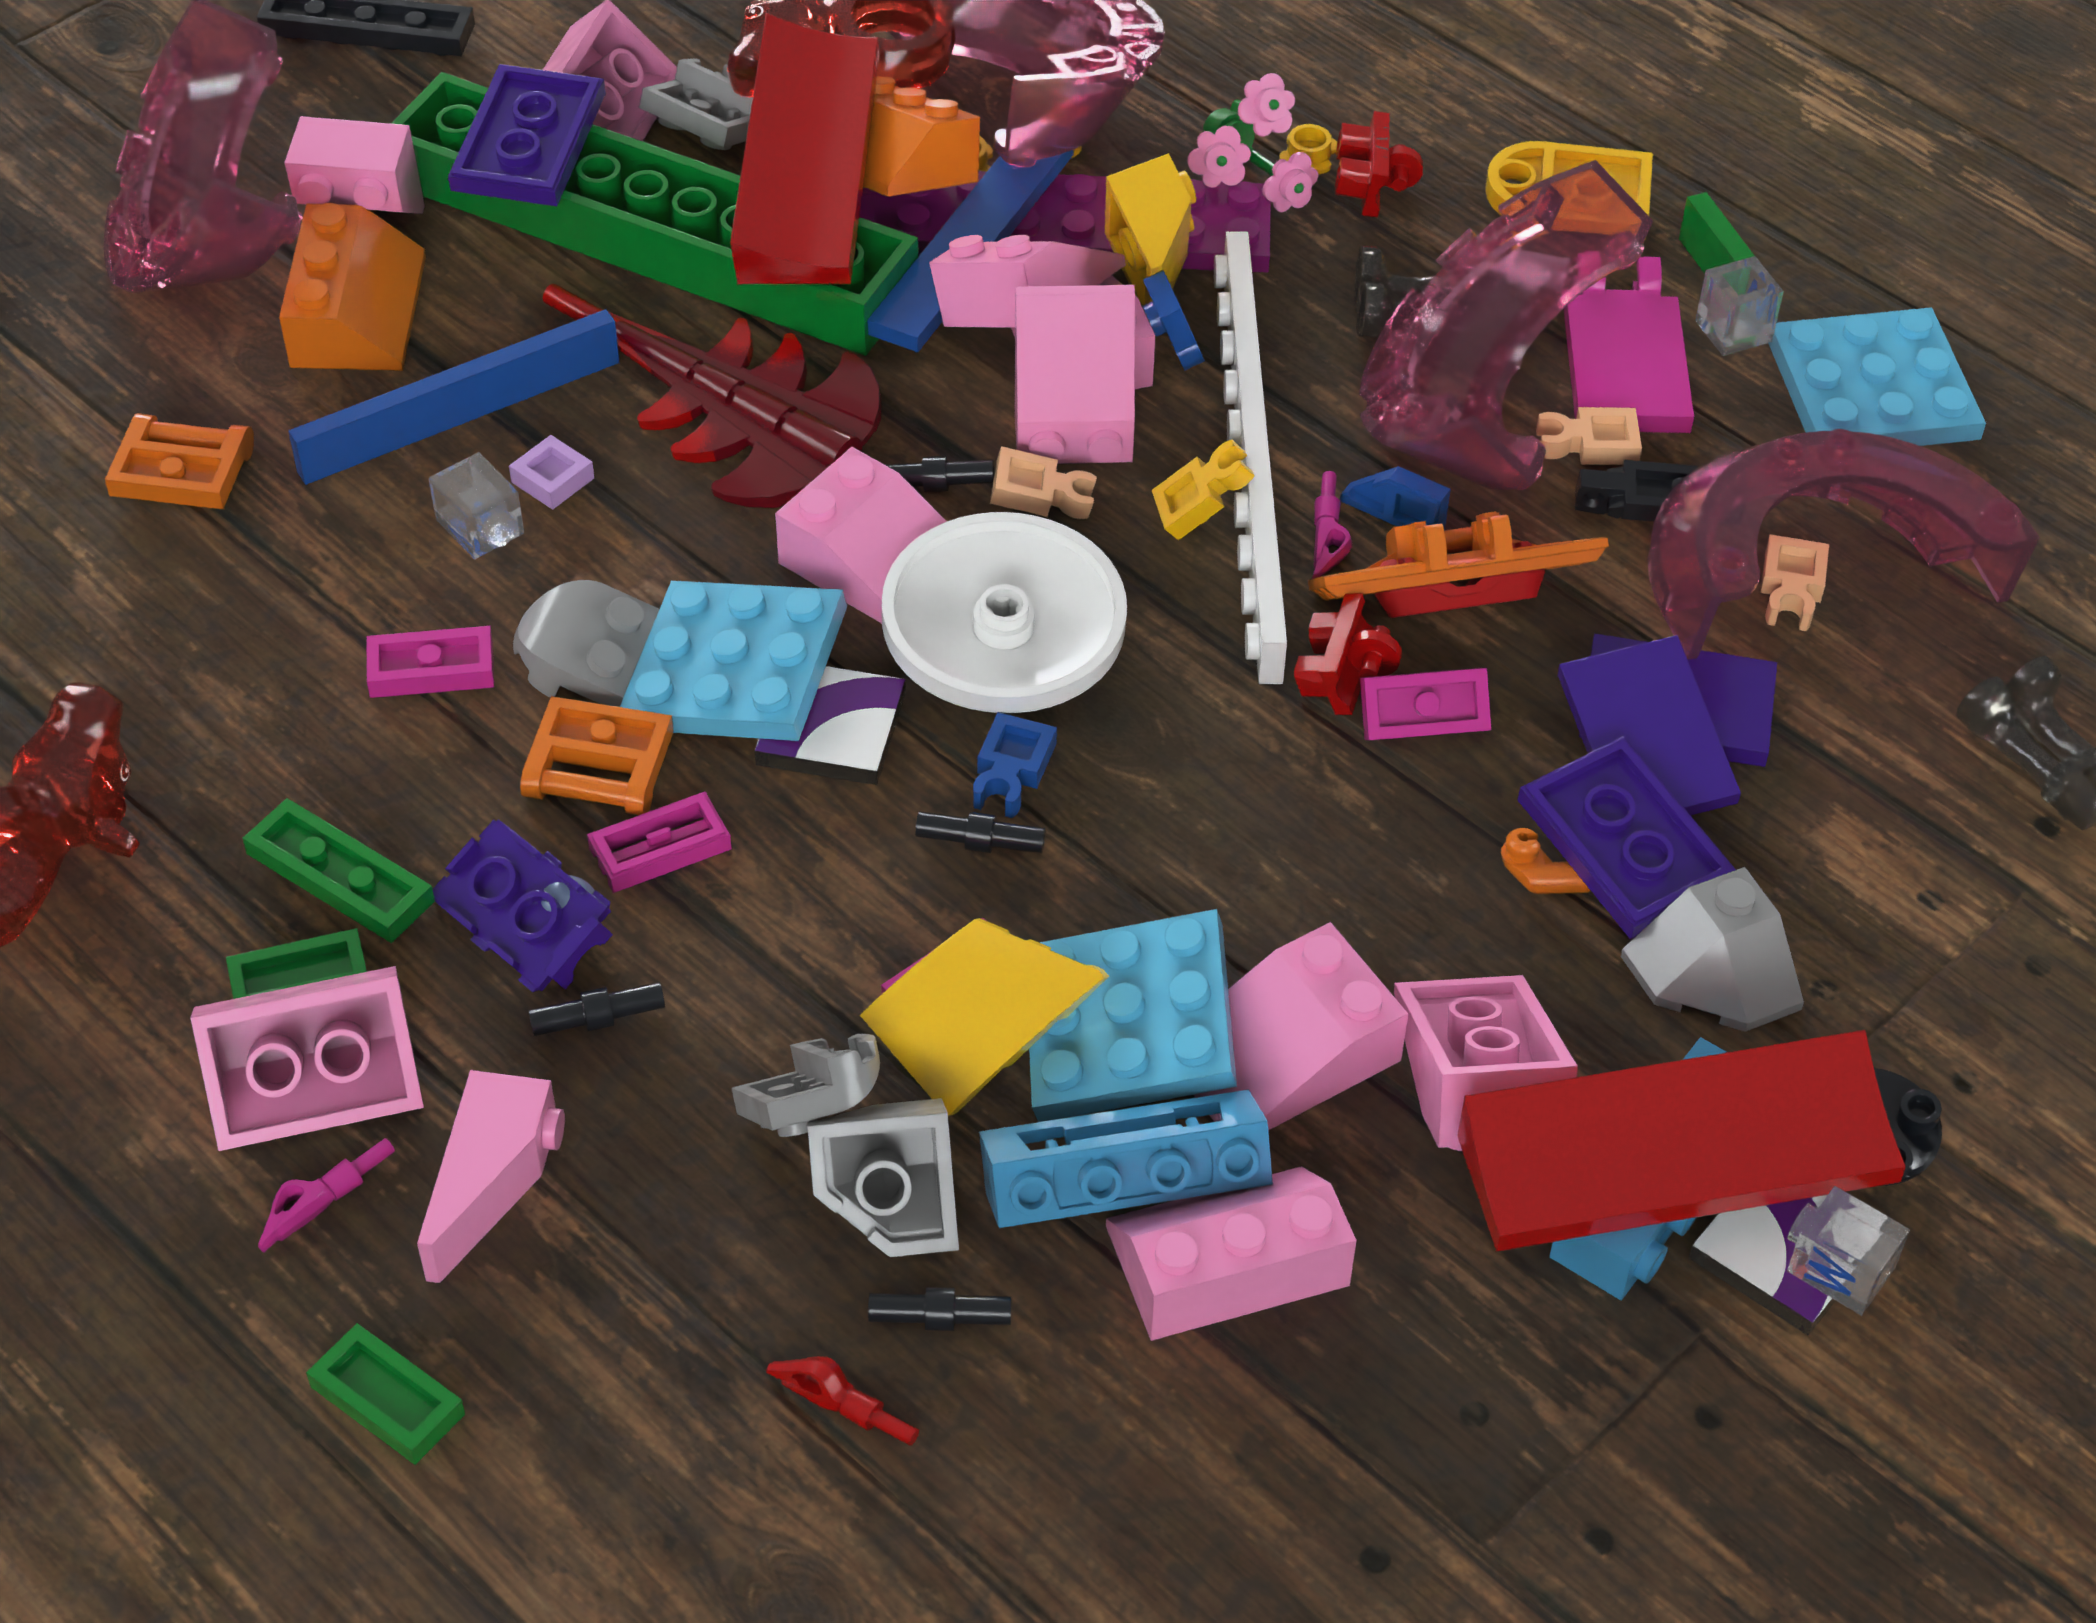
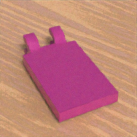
(1631, 351)

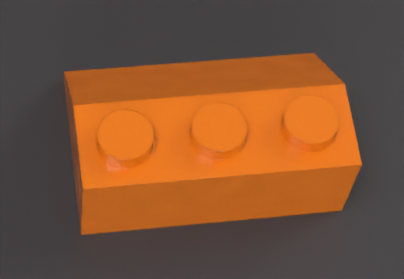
(919, 142)
(350, 291)

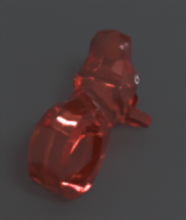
(908, 61)
(61, 797)

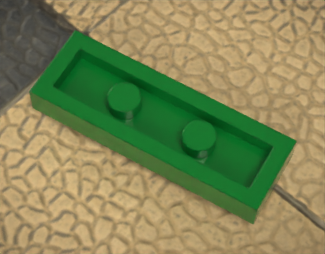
(339, 870)

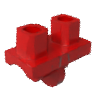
(1370, 164)
(1351, 652)

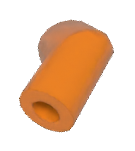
(1535, 869)

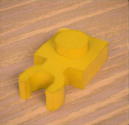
(1196, 489)

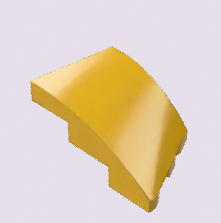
(976, 1008)

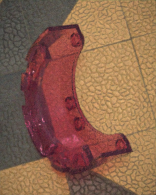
(1073, 64)
(179, 202)
(1452, 349)
(1712, 518)

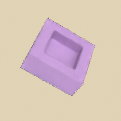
(551, 472)

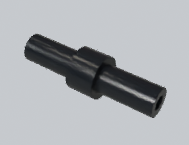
(937, 473)
(980, 832)
(596, 1009)
(939, 1309)

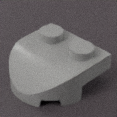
(700, 104)
(584, 640)
(820, 1085)

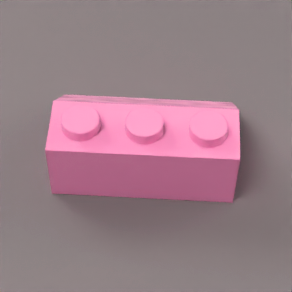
(614, 49)
(306, 1058)
(1234, 1252)

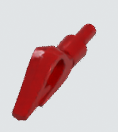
(826, 1386)

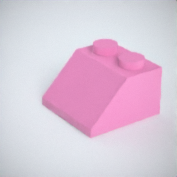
(354, 165)

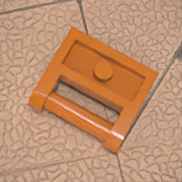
(178, 462)
(598, 739)

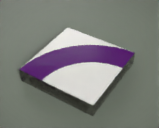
(844, 730)
(1753, 1256)

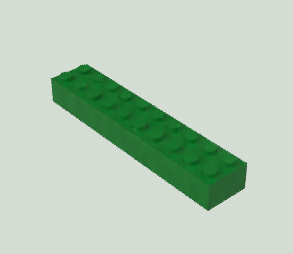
(657, 220)

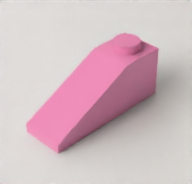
(488, 1163)

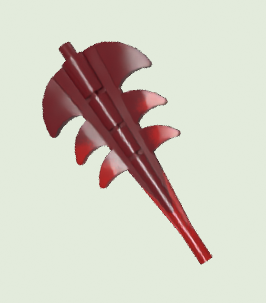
(763, 408)

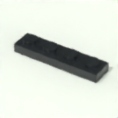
(374, 23)

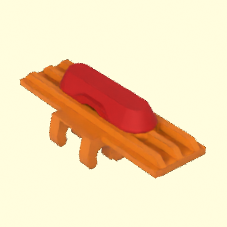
(1420, 567)

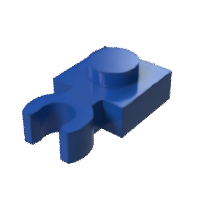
(1167, 317)
(1012, 757)

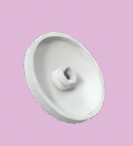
(1004, 612)

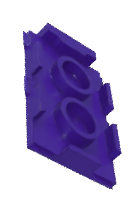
(498, 897)

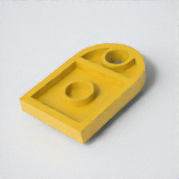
(1539, 160)

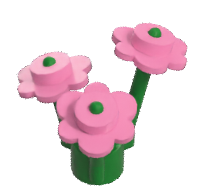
(1229, 141)

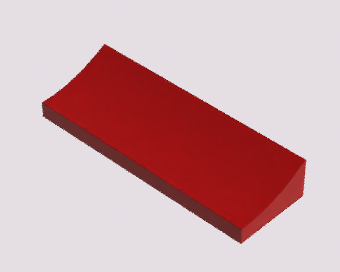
(804, 156)
(1678, 1140)

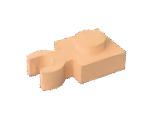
(1597, 434)
(1033, 485)
(1794, 577)

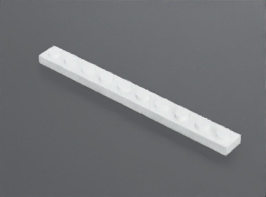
(1247, 427)

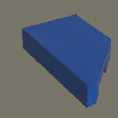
(1399, 497)

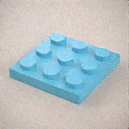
(1877, 377)
(737, 658)
(1148, 1029)

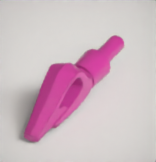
(1327, 528)
(317, 1195)

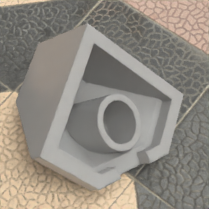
(1719, 953)
(889, 1174)

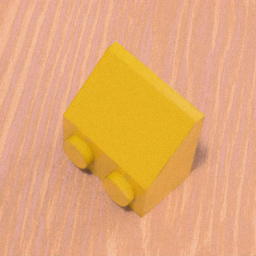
(1150, 220)

